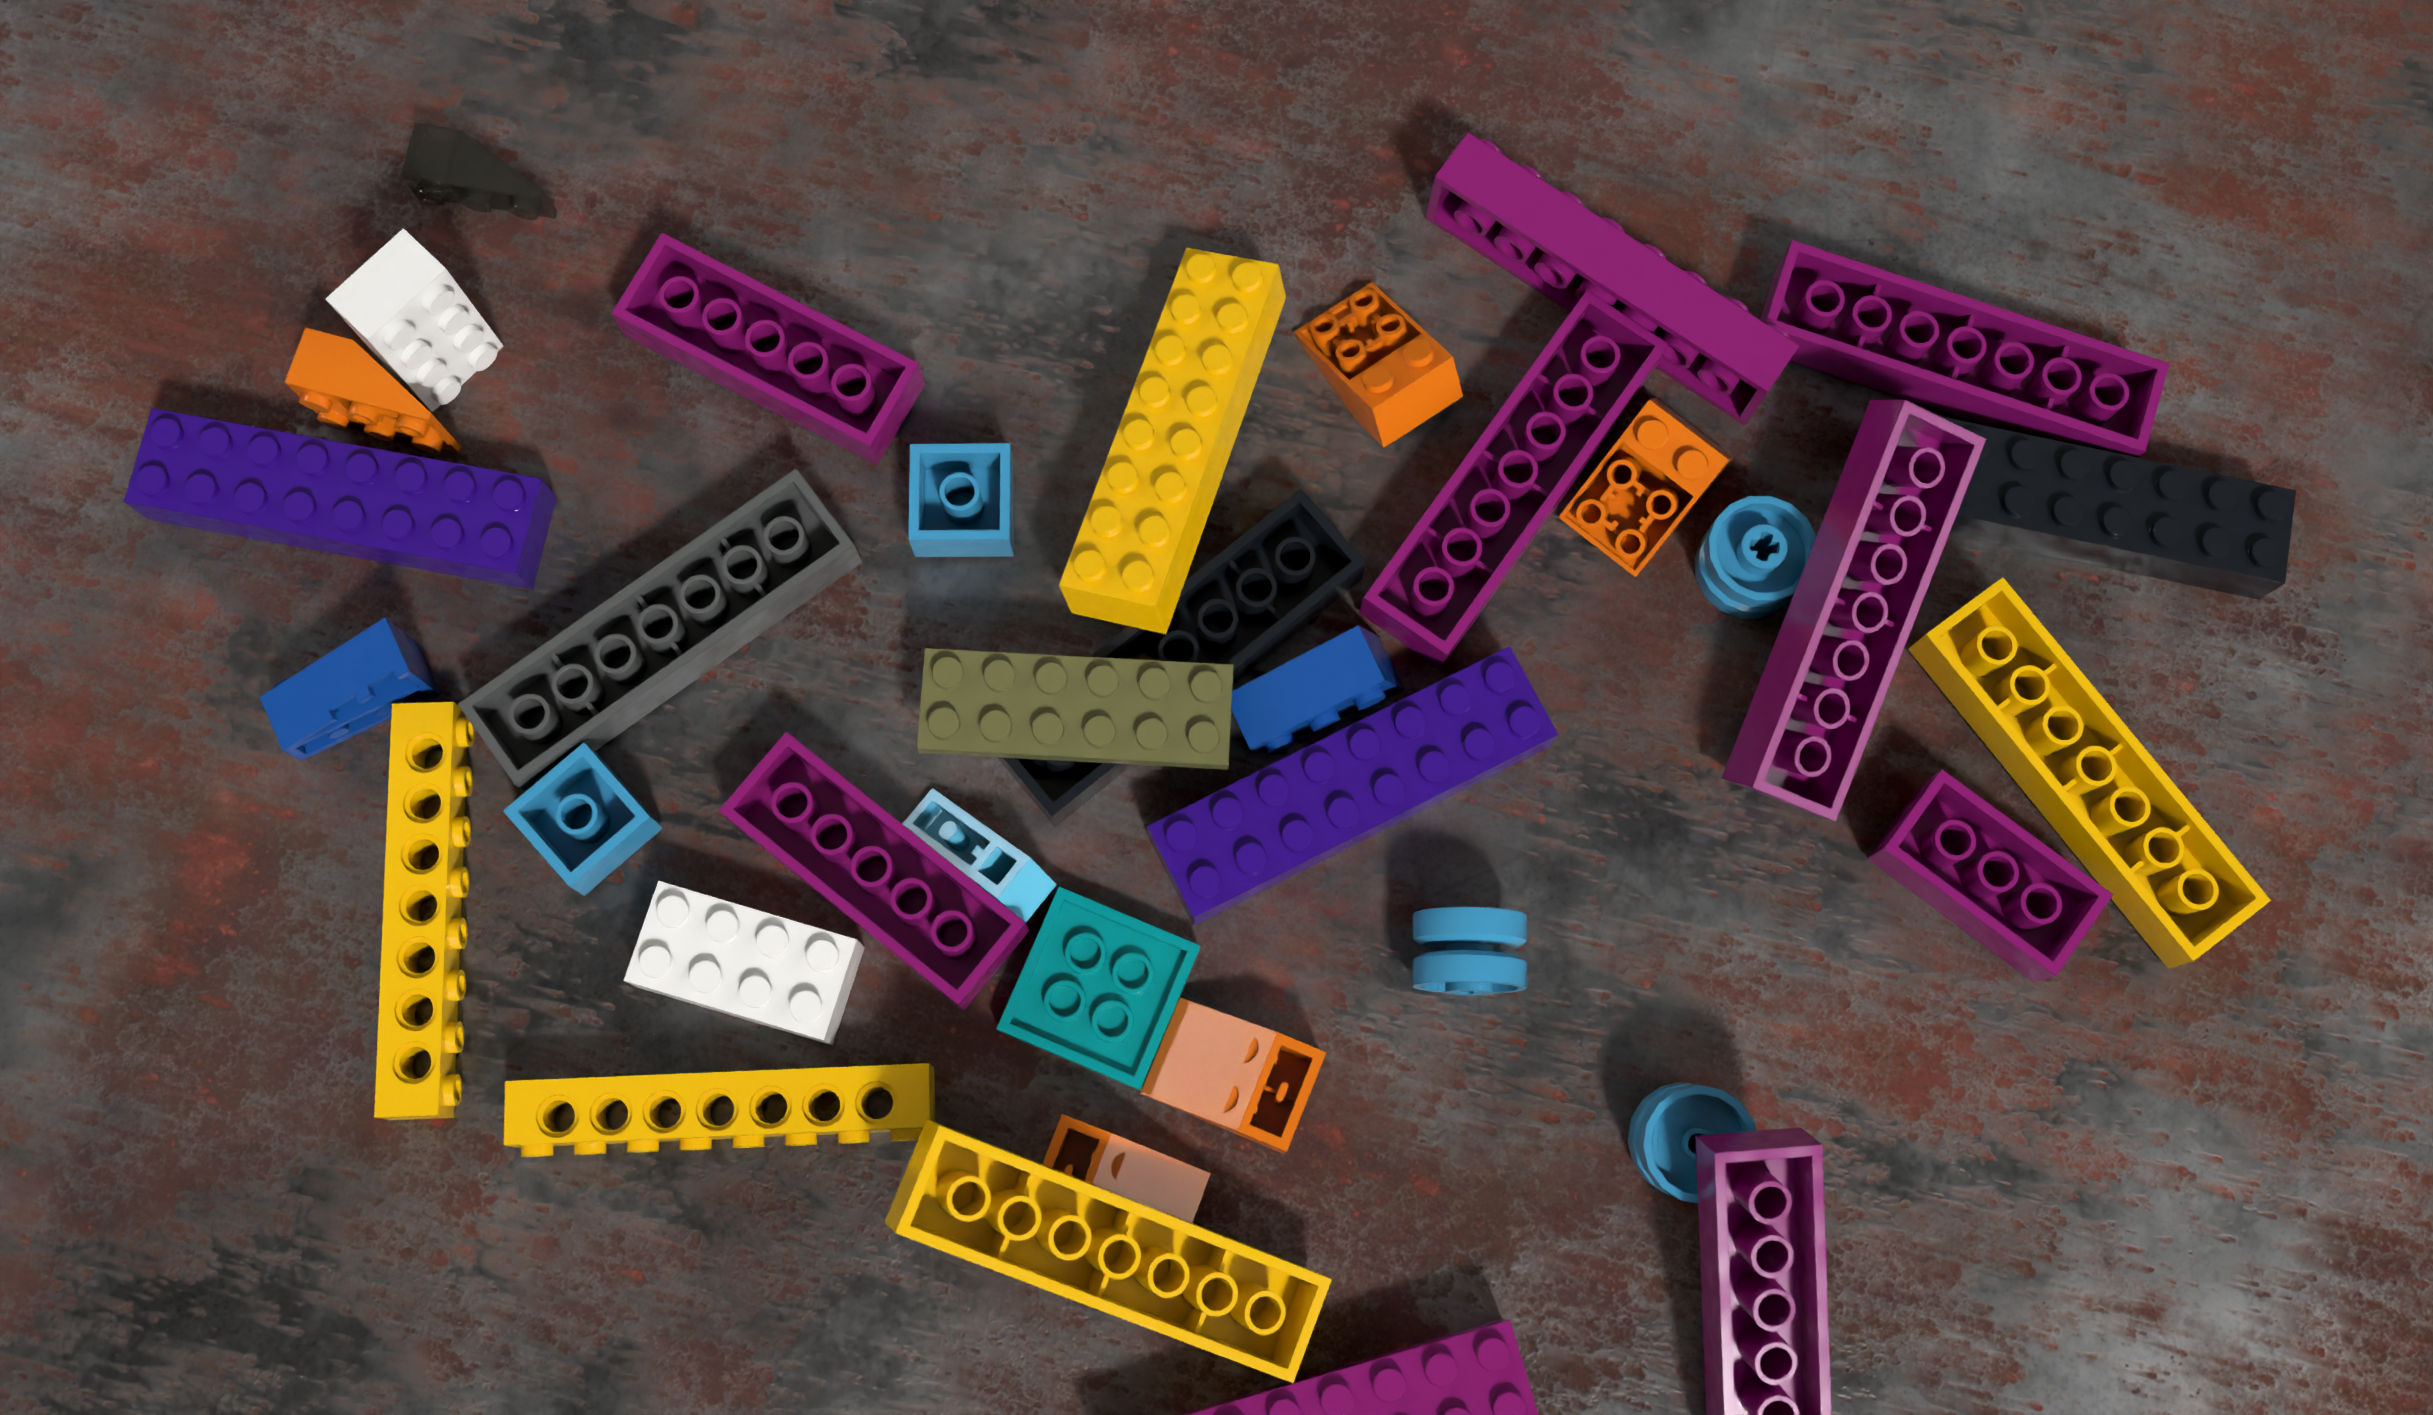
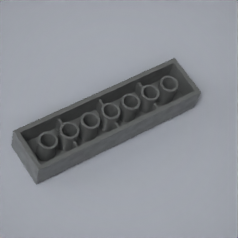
(662, 631)

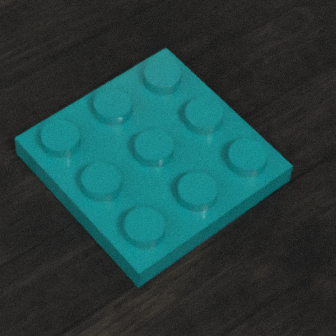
(1099, 988)

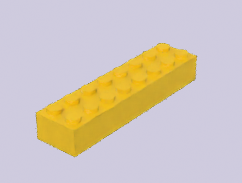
(1174, 441)
(2089, 775)
(1107, 1251)

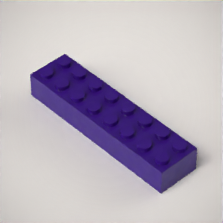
(341, 498)
(1351, 785)

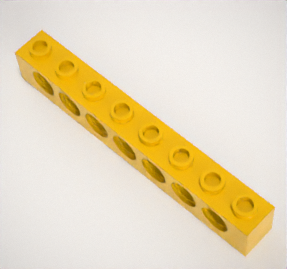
(414, 733)
(533, 1103)

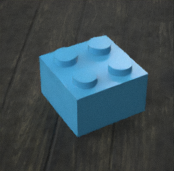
(961, 500)
(583, 819)

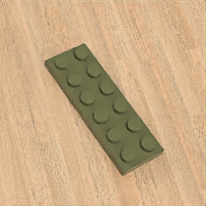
(1075, 708)

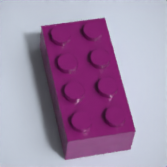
(1990, 877)

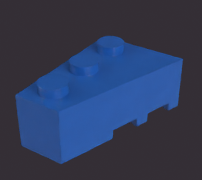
(348, 690)
(1314, 690)

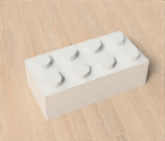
(416, 320)
(745, 963)

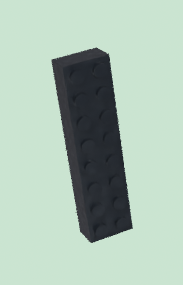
(2127, 513)
(1226, 614)

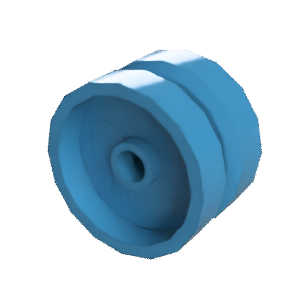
(1753, 556)
(1468, 950)
(1667, 1121)

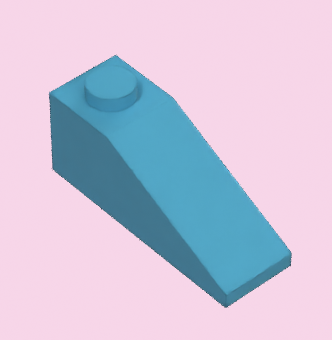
(981, 854)

